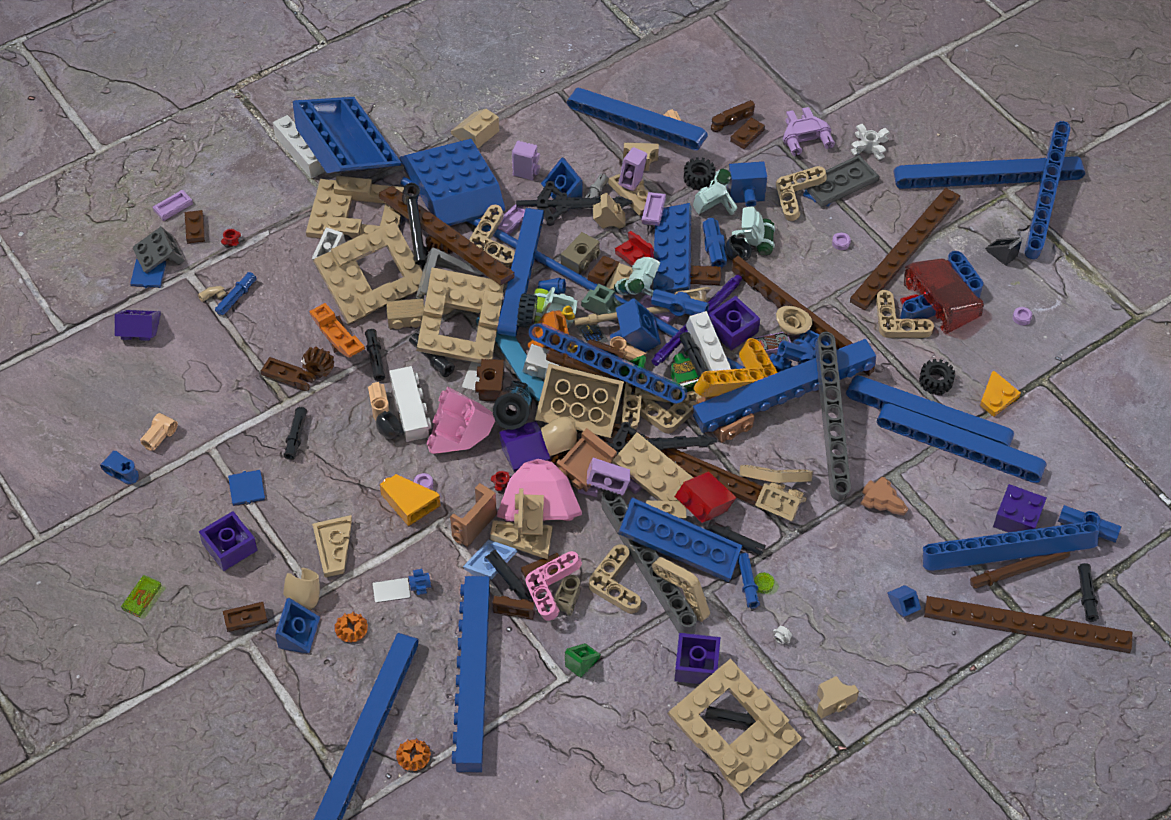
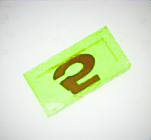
(141, 596)

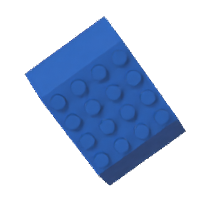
(342, 135)
(454, 181)

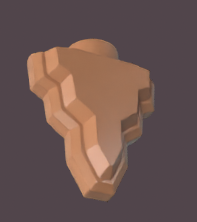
(883, 497)

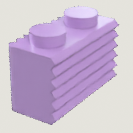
(525, 160)
(632, 169)
(608, 476)

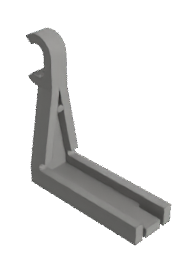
(442, 260)

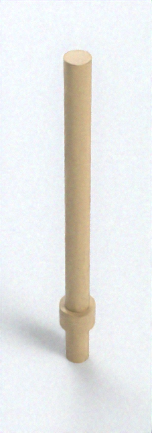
(594, 319)

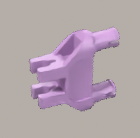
(805, 129)

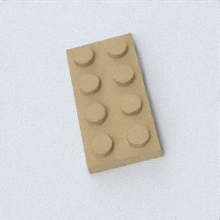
(651, 468)

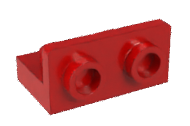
(634, 249)

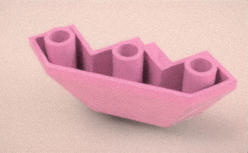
(458, 423)
(545, 479)

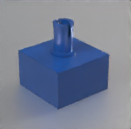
(747, 182)
(637, 326)

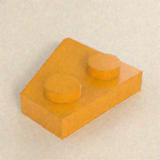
(998, 394)

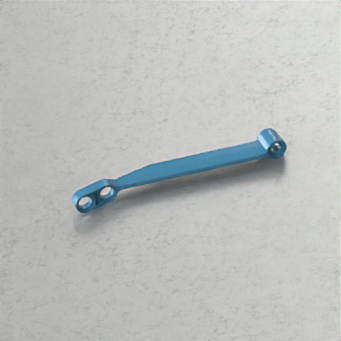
(516, 357)

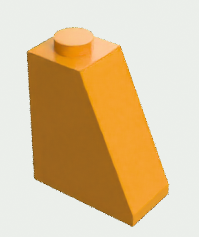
(409, 498)

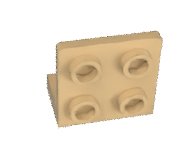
(779, 500)
(530, 514)

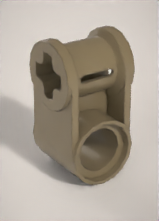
(565, 597)

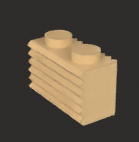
(405, 313)

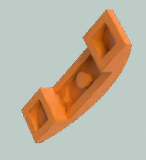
(335, 332)

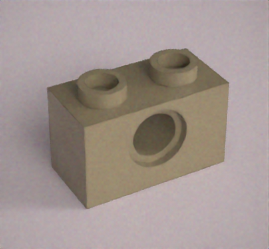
(580, 253)

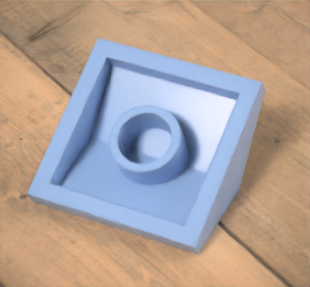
(480, 566)

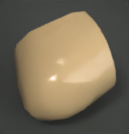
(559, 435)
(303, 590)

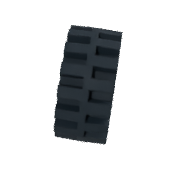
(527, 310)

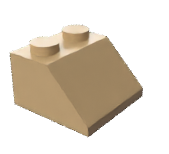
(478, 126)

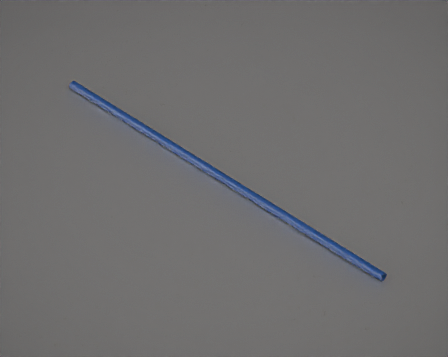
(570, 274)

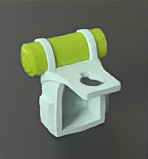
(552, 302)

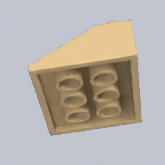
(581, 396)

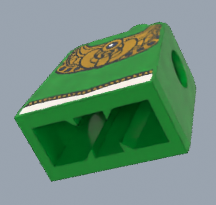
(683, 373)

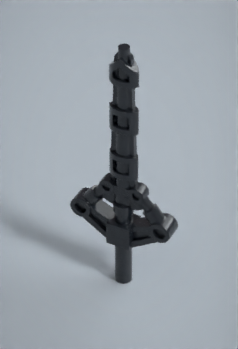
(563, 202)
(660, 443)

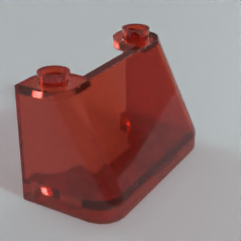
(944, 291)

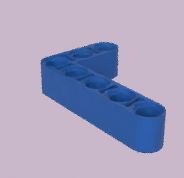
(921, 308)

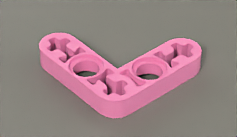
(544, 580)

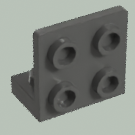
(156, 249)

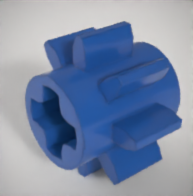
(780, 363)
(419, 581)

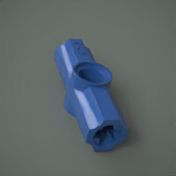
(714, 243)
(678, 303)
(799, 353)
(1107, 529)

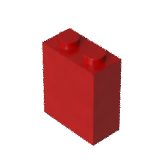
(705, 497)

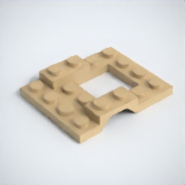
(334, 203)
(349, 284)
(462, 293)
(755, 748)

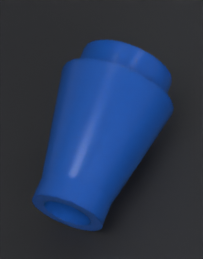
(558, 283)

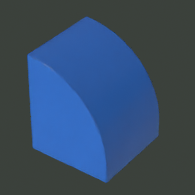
(904, 600)

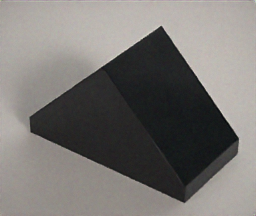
(1005, 249)

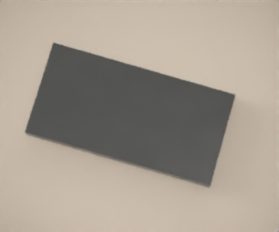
(843, 180)

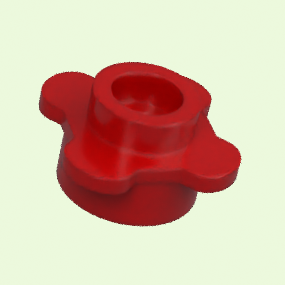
(231, 237)
(500, 476)

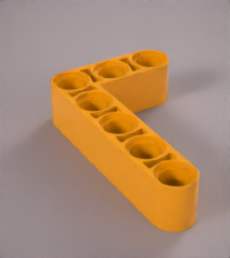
(756, 365)

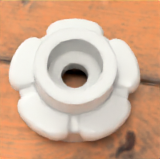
(782, 635)

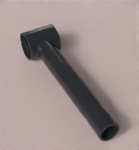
(414, 220)

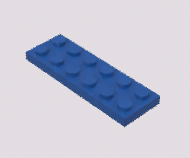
(673, 249)
(680, 539)

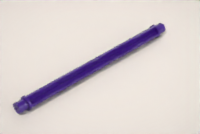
(714, 302)

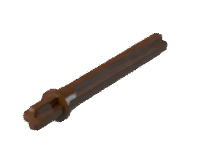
(569, 362)
(1014, 569)

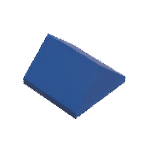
(565, 179)
(296, 627)

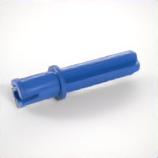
(239, 289)
(749, 588)

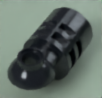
(517, 396)

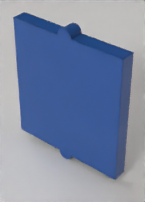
(150, 279)
(246, 487)

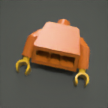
(557, 320)

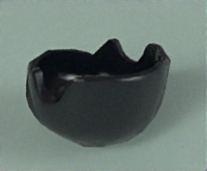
(738, 247)
(388, 425)

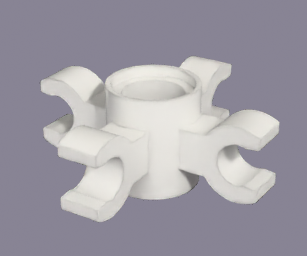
(870, 141)

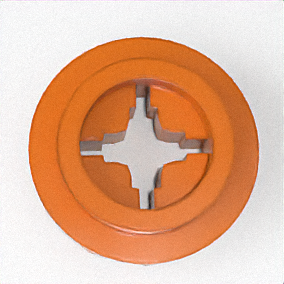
(346, 634)
(419, 761)

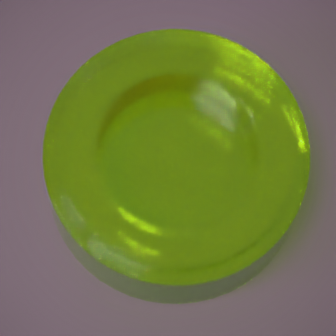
(764, 582)

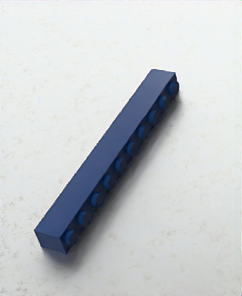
(779, 388)
(472, 676)

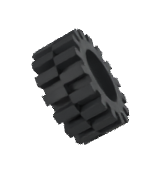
(699, 166)
(937, 368)

